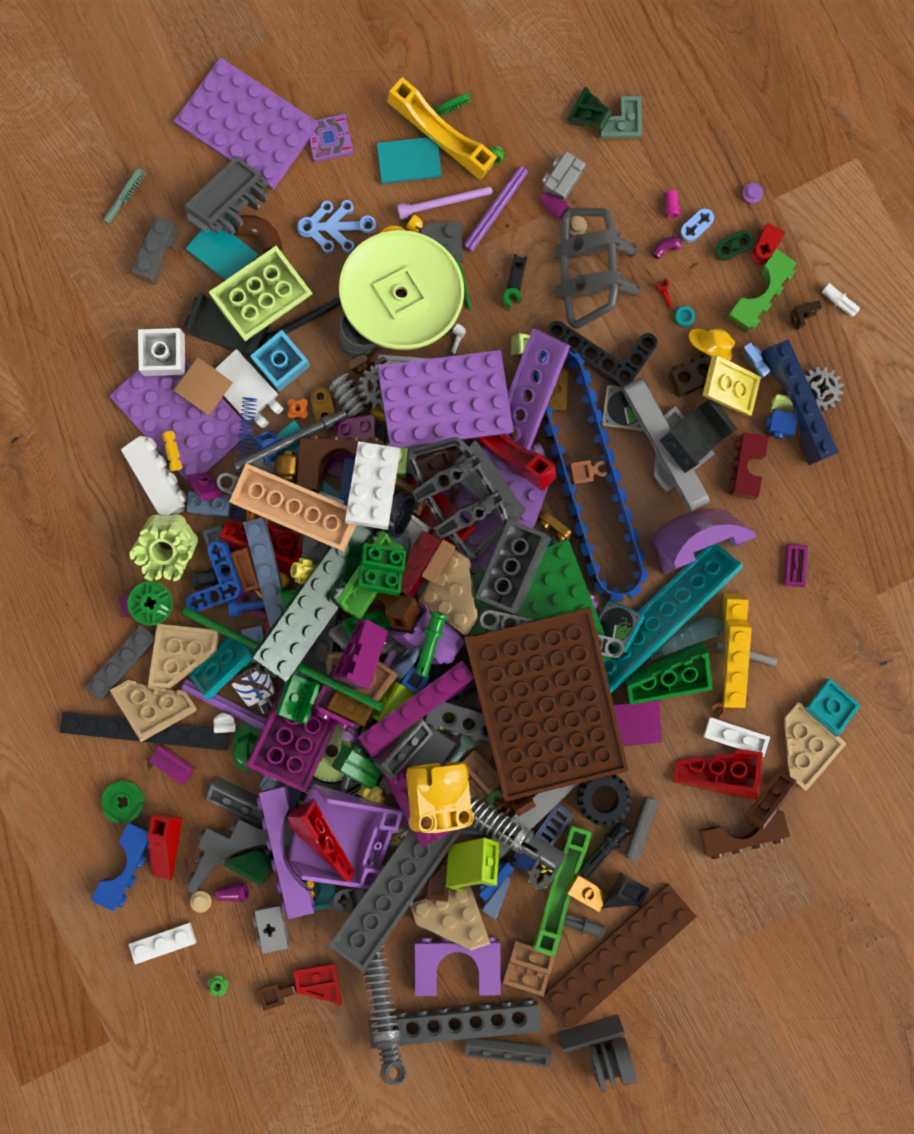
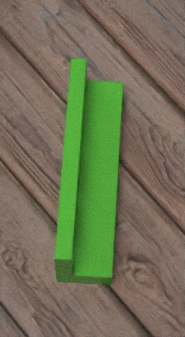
(356, 600)

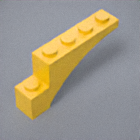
(736, 649)

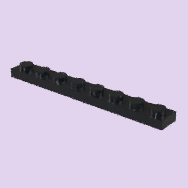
(120, 729)

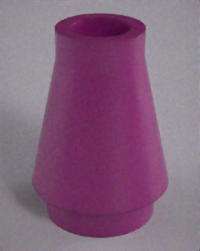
(554, 205)
(235, 892)

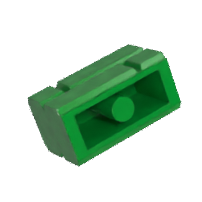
(357, 766)

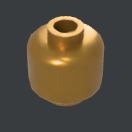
(287, 466)

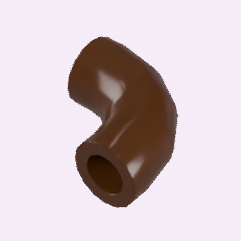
(261, 230)

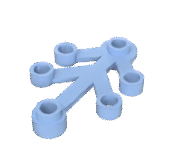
(333, 226)

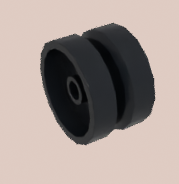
(400, 515)

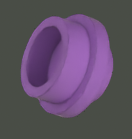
(752, 193)

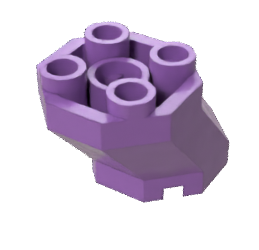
(446, 646)

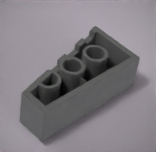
(475, 488)

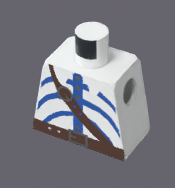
(255, 688)

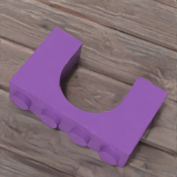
(430, 953)

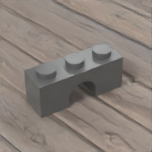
(149, 261)

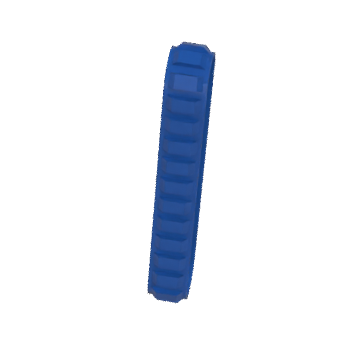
(613, 476)

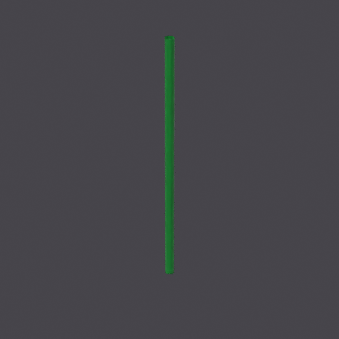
(300, 668)

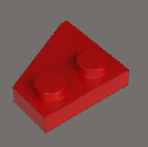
(319, 982)

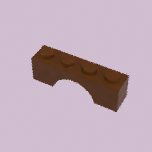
(399, 610)
(718, 841)

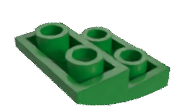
(381, 569)

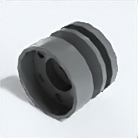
(348, 340)
(612, 1064)

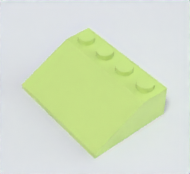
(260, 293)

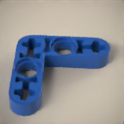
(225, 581)

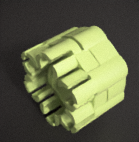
(158, 560)

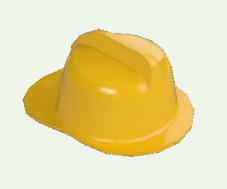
(712, 342)

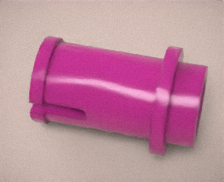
(673, 209)

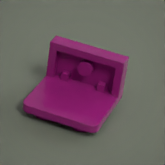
(321, 704)

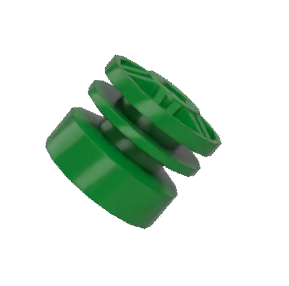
(139, 596)

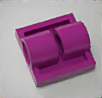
(361, 427)

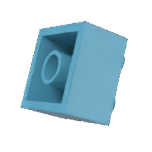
(280, 360)

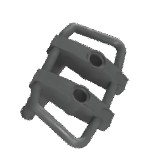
(594, 283)
(456, 473)

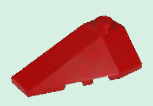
(285, 542)
(730, 773)
(317, 834)

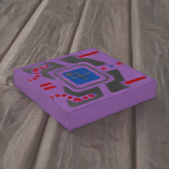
(331, 139)

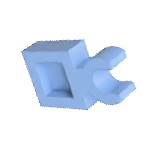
(753, 357)

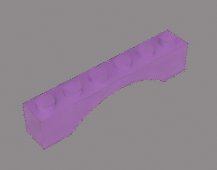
(296, 894)

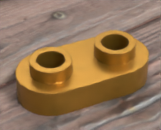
(322, 406)
(562, 532)

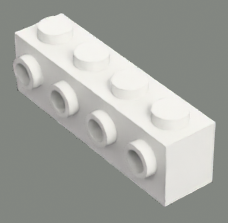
(154, 476)

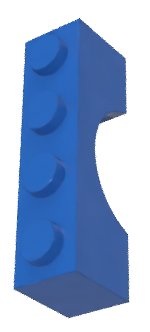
(111, 892)

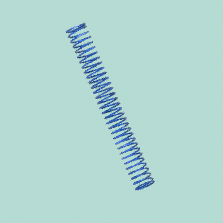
(244, 440)

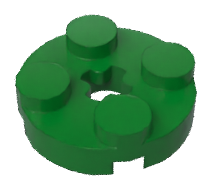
(122, 789)

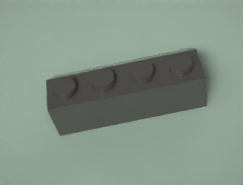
(513, 567)

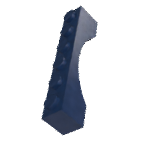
(815, 436)

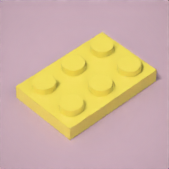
(731, 385)

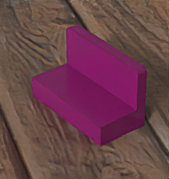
(172, 764)

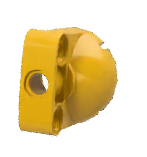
(439, 797)

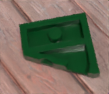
(589, 112)

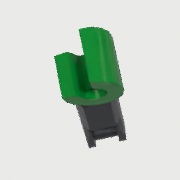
(514, 282)

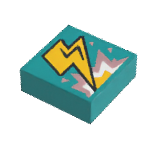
(397, 837)

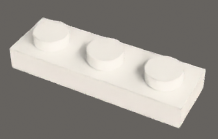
(735, 736)
(162, 943)

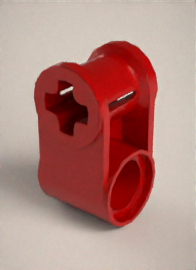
(768, 242)

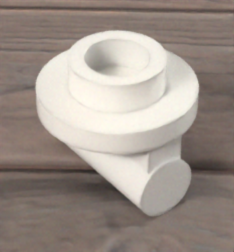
(224, 723)

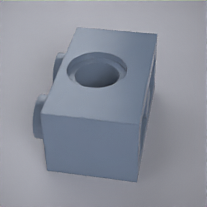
(215, 507)

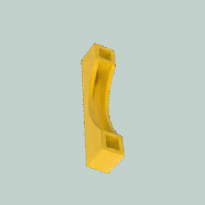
(412, 106)

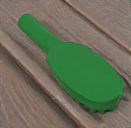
(452, 104)

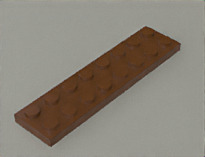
(619, 956)

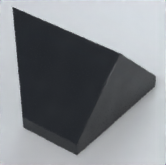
(626, 893)

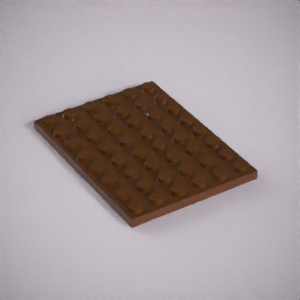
(546, 703)

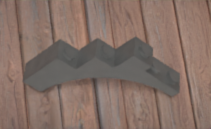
(221, 845)

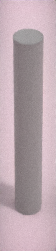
(753, 655)

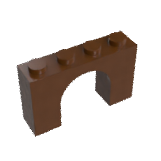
(316, 453)

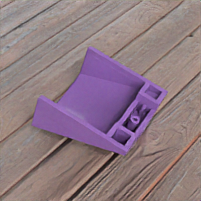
(695, 531)
(361, 830)

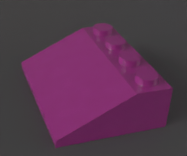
(290, 749)

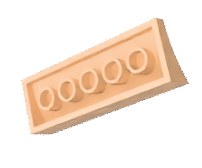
(293, 507)

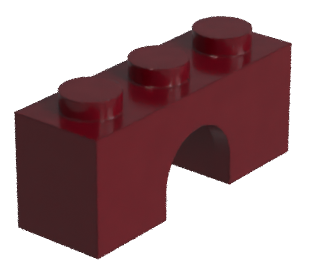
(744, 483)
(417, 561)

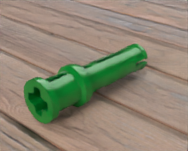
(433, 633)

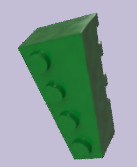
(671, 677)

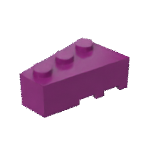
(361, 655)

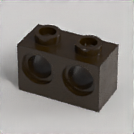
(695, 380)

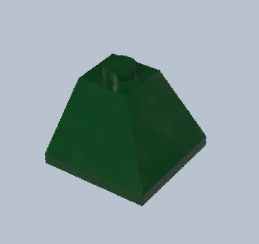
(252, 864)

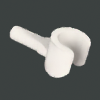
(459, 331)

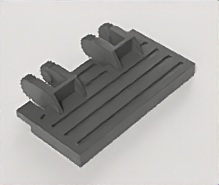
(227, 192)

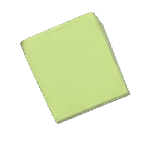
(518, 344)
(782, 403)

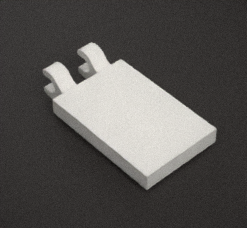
(250, 384)

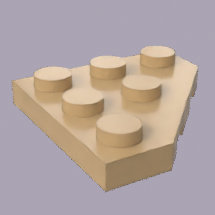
(453, 593)
(179, 652)
(151, 708)
(808, 746)
(453, 920)

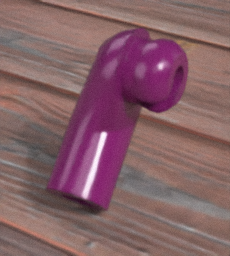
(664, 244)

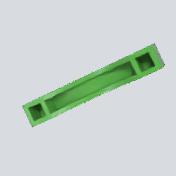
(557, 902)

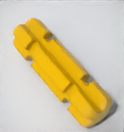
(172, 451)

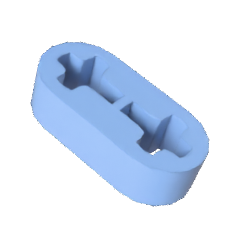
(693, 222)

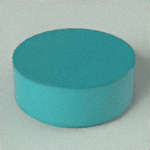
(684, 316)

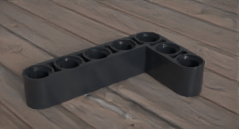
(602, 356)

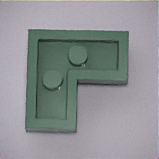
(629, 122)

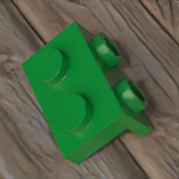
(297, 699)

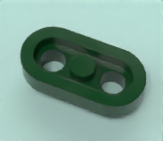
(733, 245)

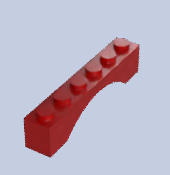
(526, 463)

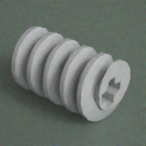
(347, 396)

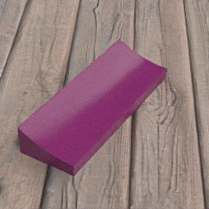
(639, 723)

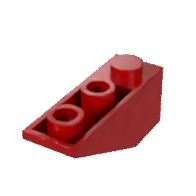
(163, 843)

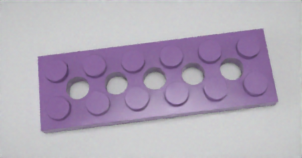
(541, 390)

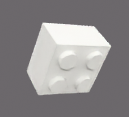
(161, 352)

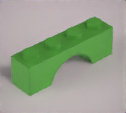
(775, 272)

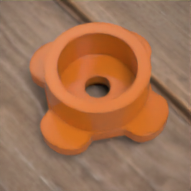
(301, 413)

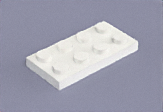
(372, 485)

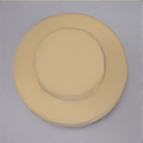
(577, 225)
(200, 901)

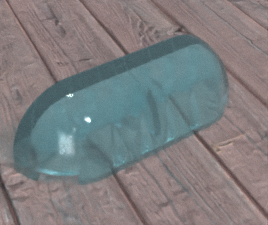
(692, 632)

